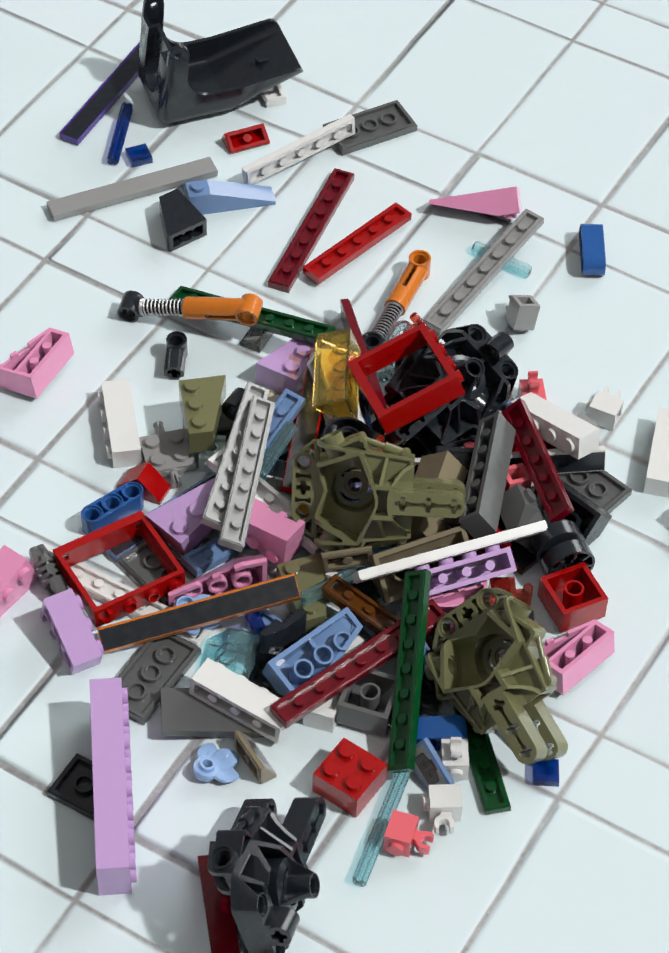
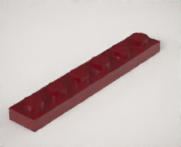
(538, 461)

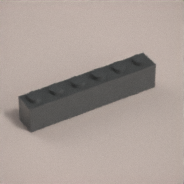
(487, 475)

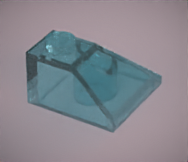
(233, 649)

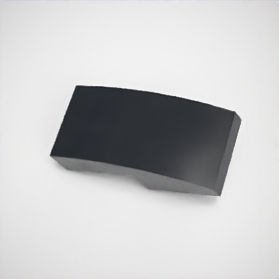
(282, 633)

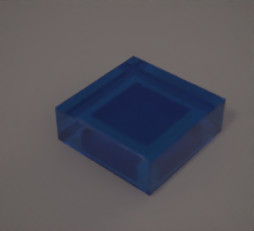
(139, 155)
(545, 773)

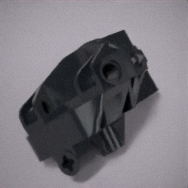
(483, 365)
(267, 869)

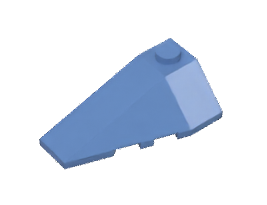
(223, 196)
(312, 652)

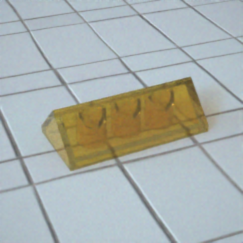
(334, 385)

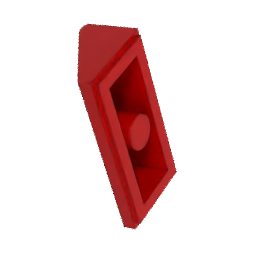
(246, 138)

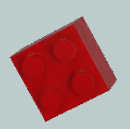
(572, 597)
(349, 777)

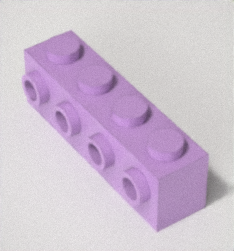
(470, 569)

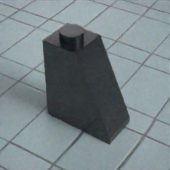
(180, 220)

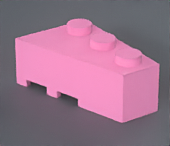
(37, 364)
(274, 533)
(578, 653)

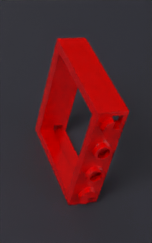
(420, 402)
(105, 539)

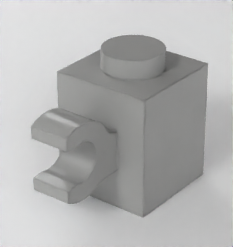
(522, 312)

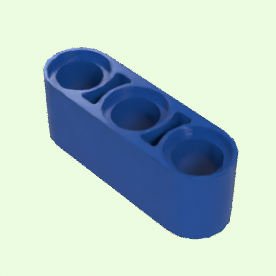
(592, 249)
(112, 507)
(440, 728)

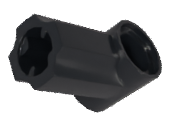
(175, 355)

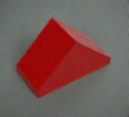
(154, 485)

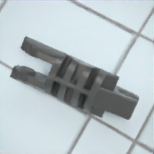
(47, 570)

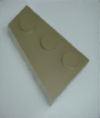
(201, 410)
(308, 573)

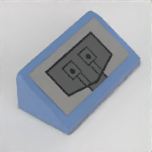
(429, 765)

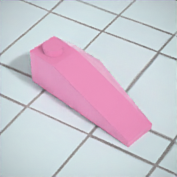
(496, 202)
(228, 577)

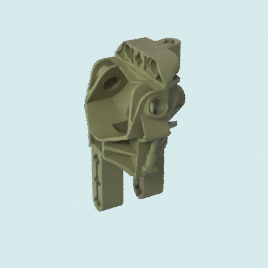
(379, 516)
(510, 691)

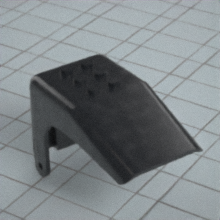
(212, 71)

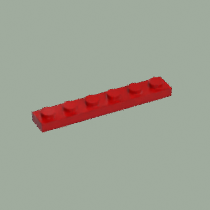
(356, 243)

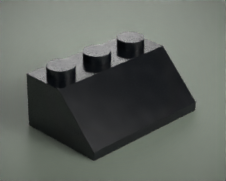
(586, 514)

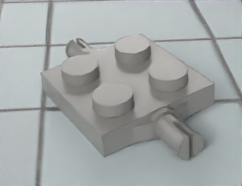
(168, 453)

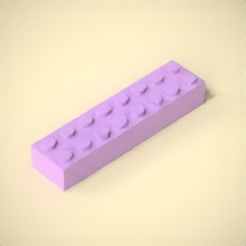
(112, 787)

